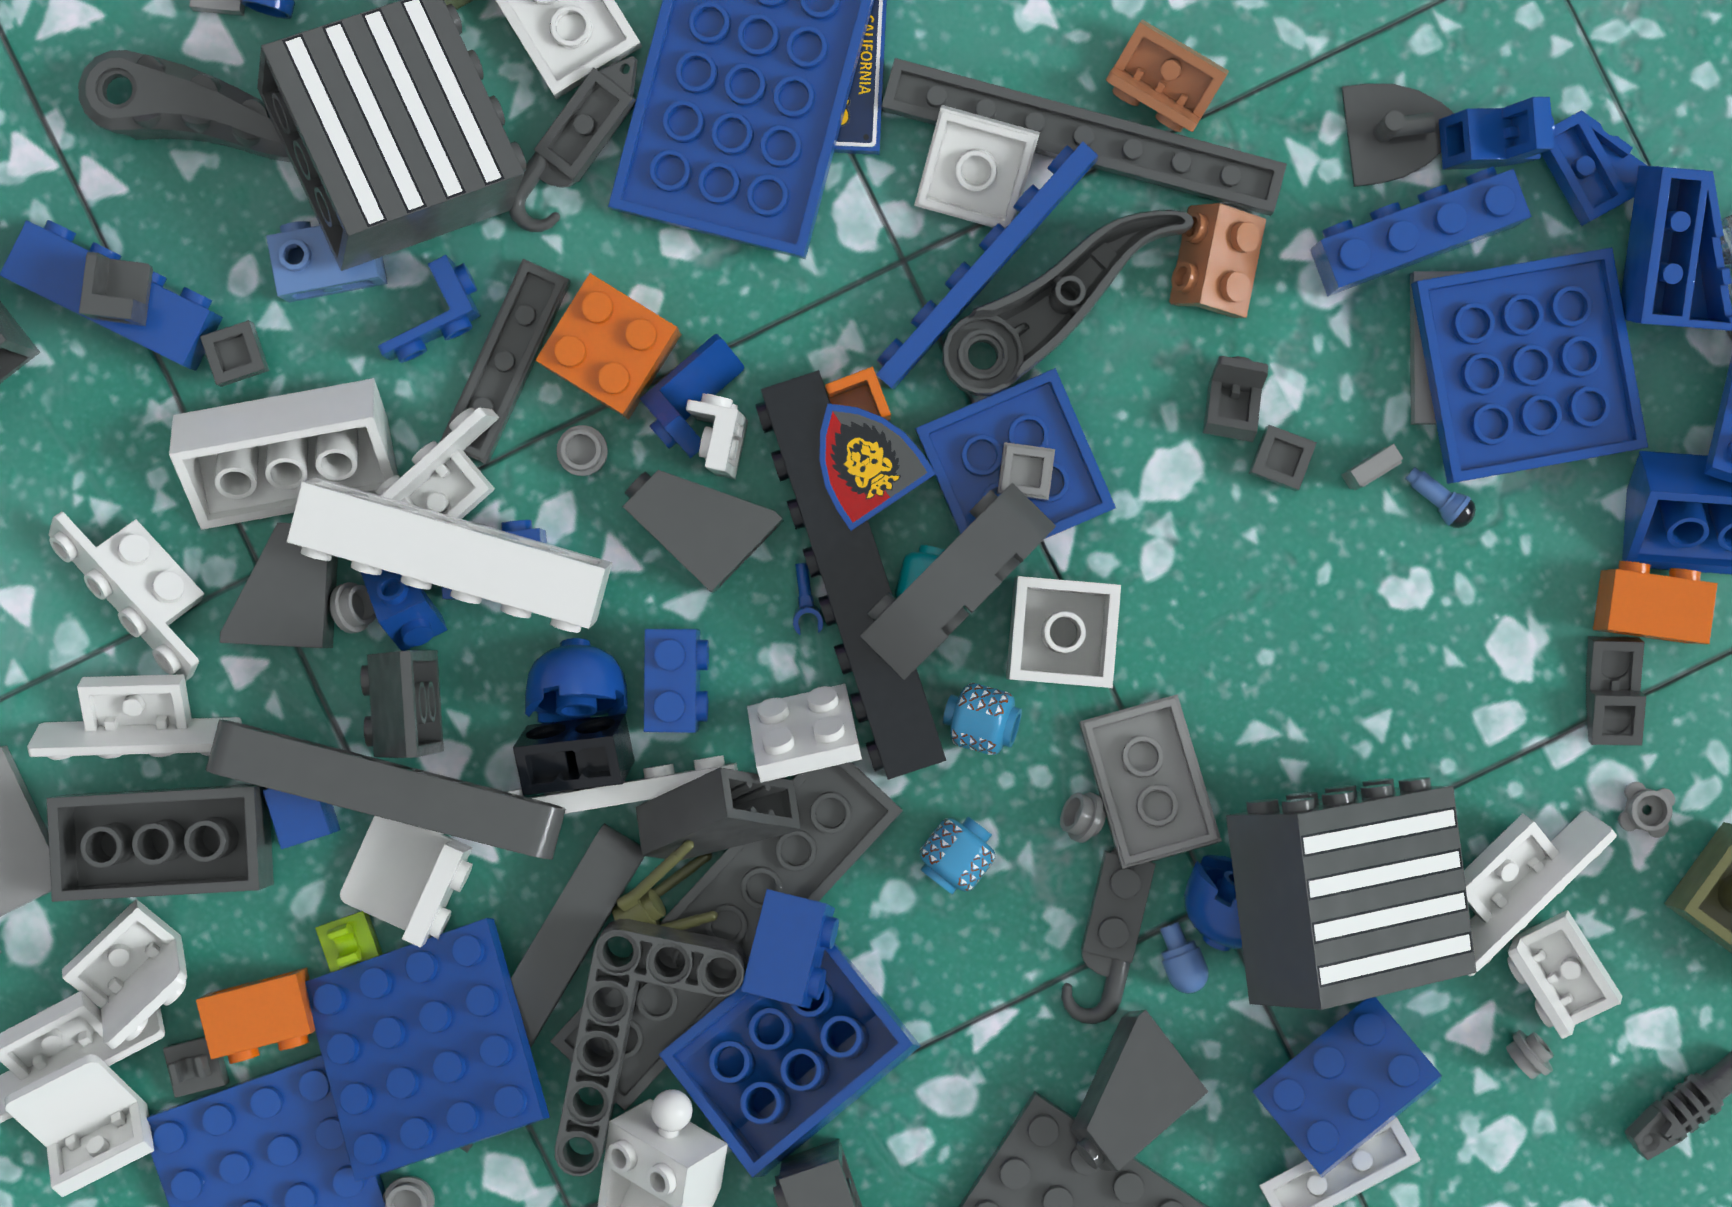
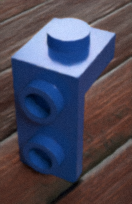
(456, 288)
(702, 372)
(403, 610)

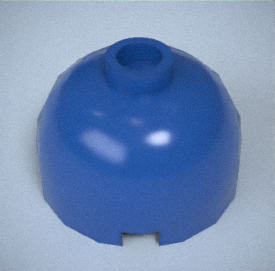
(575, 683)
(1213, 902)

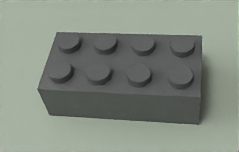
(159, 842)

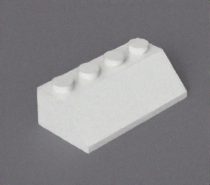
(255, 454)

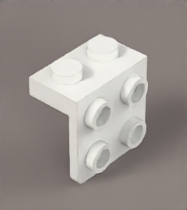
(407, 877)
(130, 971)
(84, 1120)

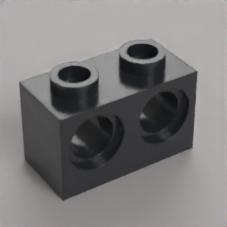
(574, 754)

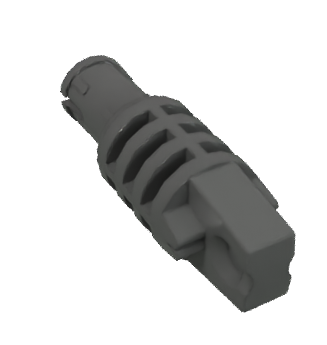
(1681, 1110)

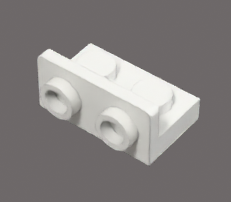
(724, 442)

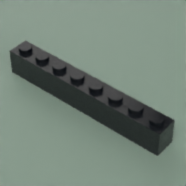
(852, 579)

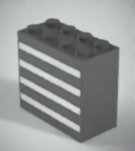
(390, 128)
(1350, 893)

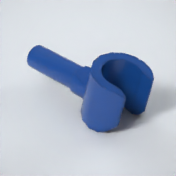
(805, 598)

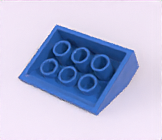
(784, 1071)

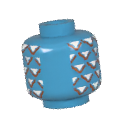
(982, 718)
(957, 854)

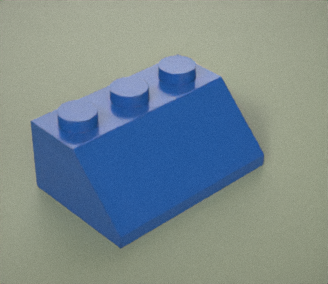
(1678, 514)

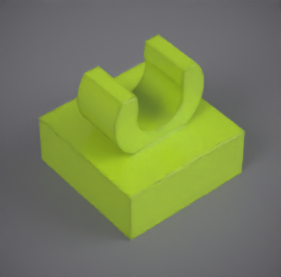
(348, 940)

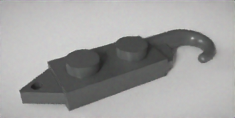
(577, 137)
(1111, 933)

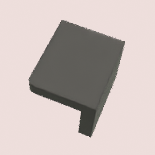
(115, 290)

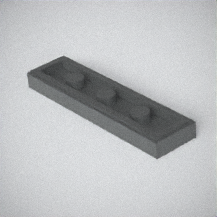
(510, 351)

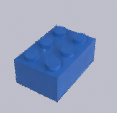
(1347, 1085)

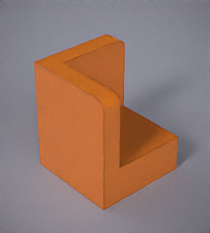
(859, 391)

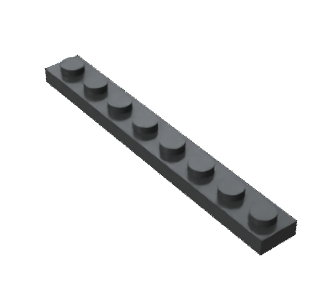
(1121, 145)

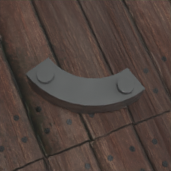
(963, 575)

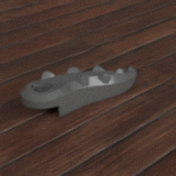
(176, 104)
(1048, 309)

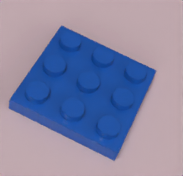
(969, 443)

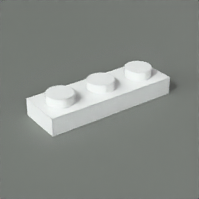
(1370, 1164)

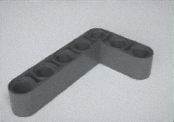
(614, 1022)

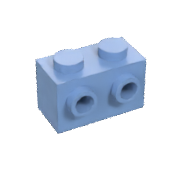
(307, 268)

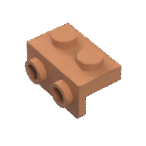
(1166, 77)
(1218, 260)

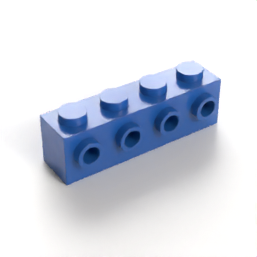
(1419, 232)

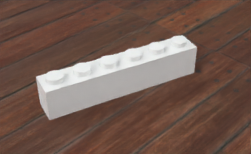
(448, 553)

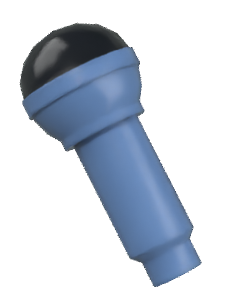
(1455, 508)

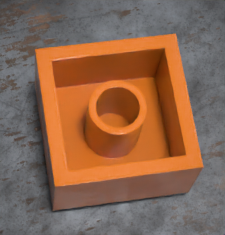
(609, 346)

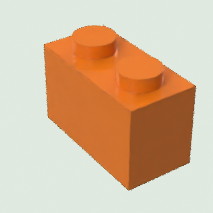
(1655, 605)
(257, 1015)

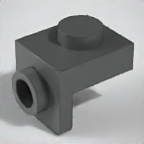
(1234, 398)

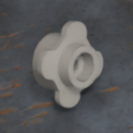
(1661, 809)

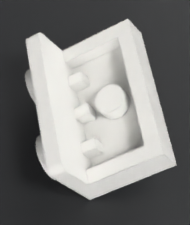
(1562, 973)

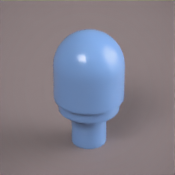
(1183, 961)

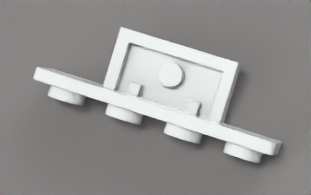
(443, 473)
(138, 582)
(128, 718)
(1523, 874)
(59, 1038)

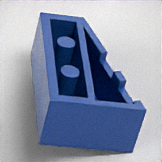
(1676, 252)

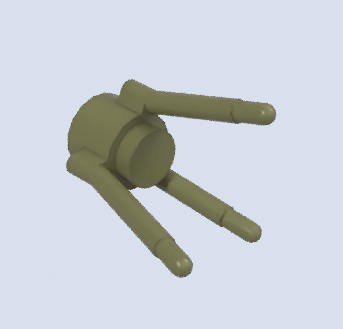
(645, 903)

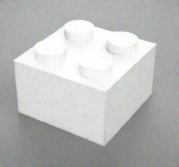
(1063, 631)

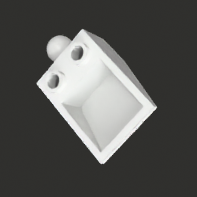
(661, 1157)

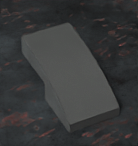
(1613, 691)

